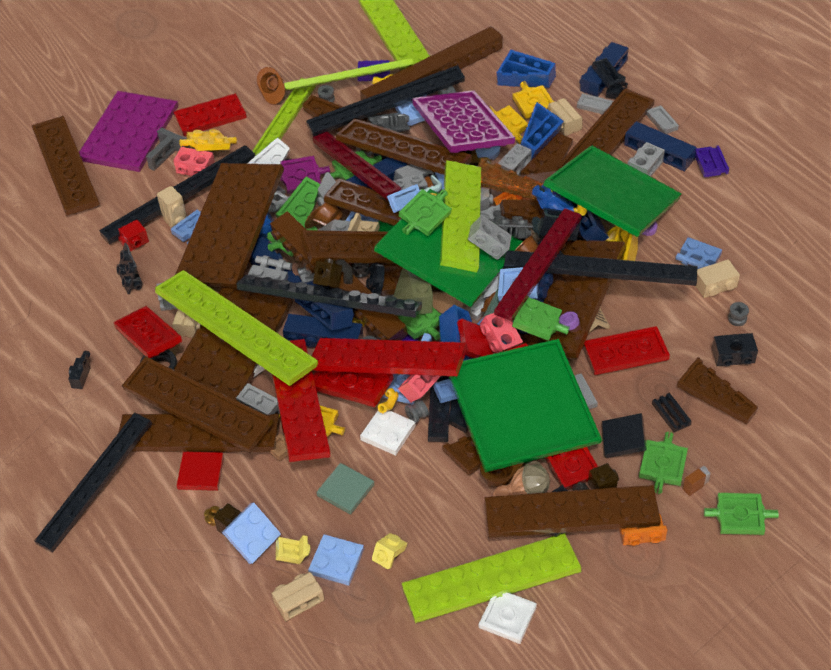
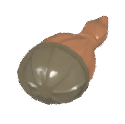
(527, 480)

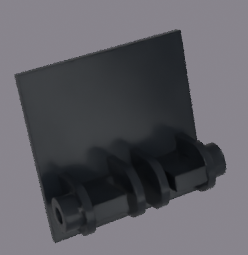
(128, 270)

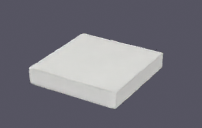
(508, 616)

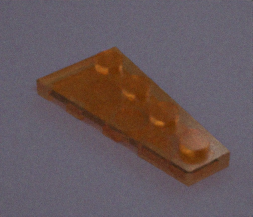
(506, 181)

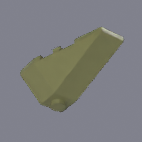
(415, 288)

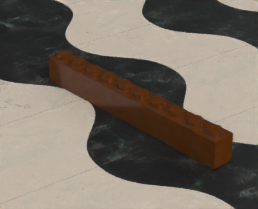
(460, 54)
(384, 325)

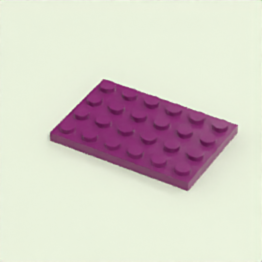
(463, 121)
(127, 131)

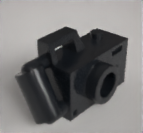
(614, 92)
(79, 371)

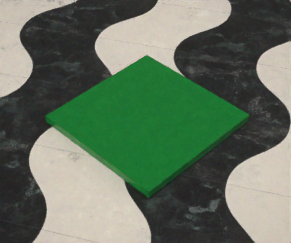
(613, 190)
(422, 256)
(523, 405)

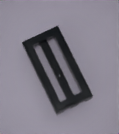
(605, 73)
(674, 410)

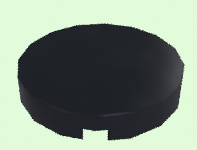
(376, 279)

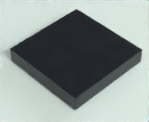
(624, 435)

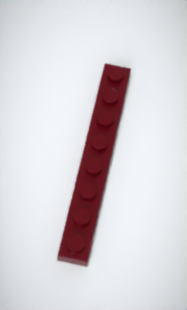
(356, 165)
(537, 265)

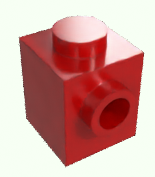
(133, 234)

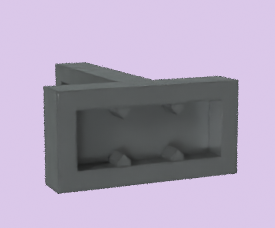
(168, 145)

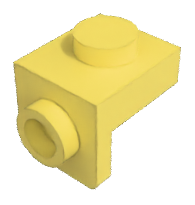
(387, 549)
(292, 550)

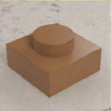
(280, 451)

